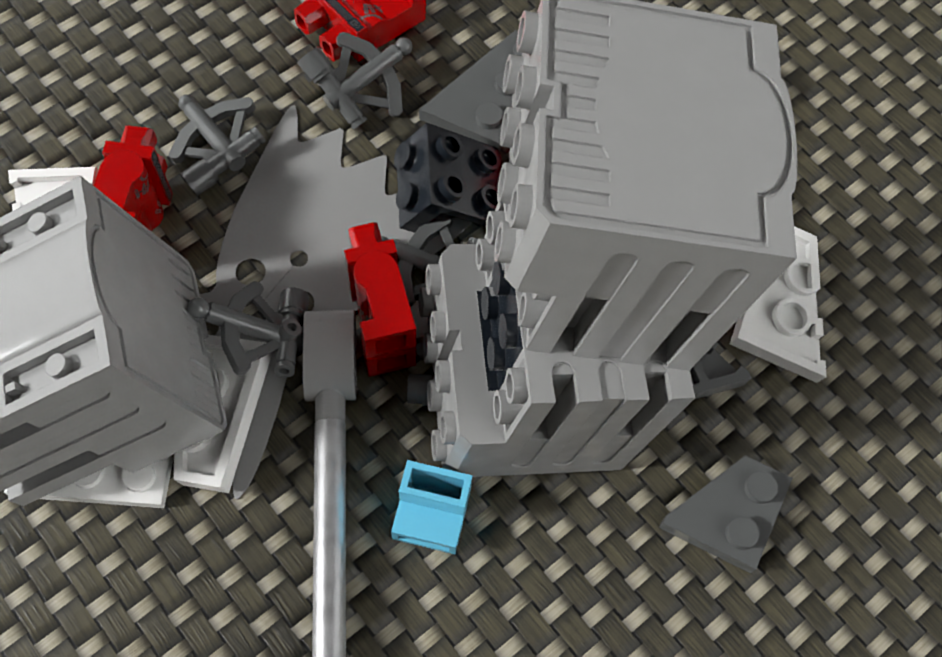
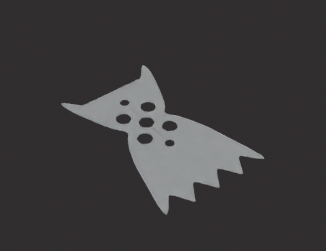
(305, 204)

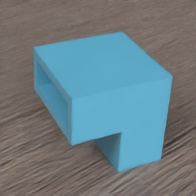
(431, 507)

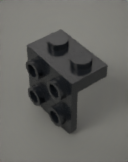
(445, 175)

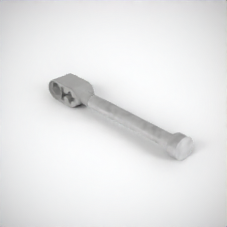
(329, 381)

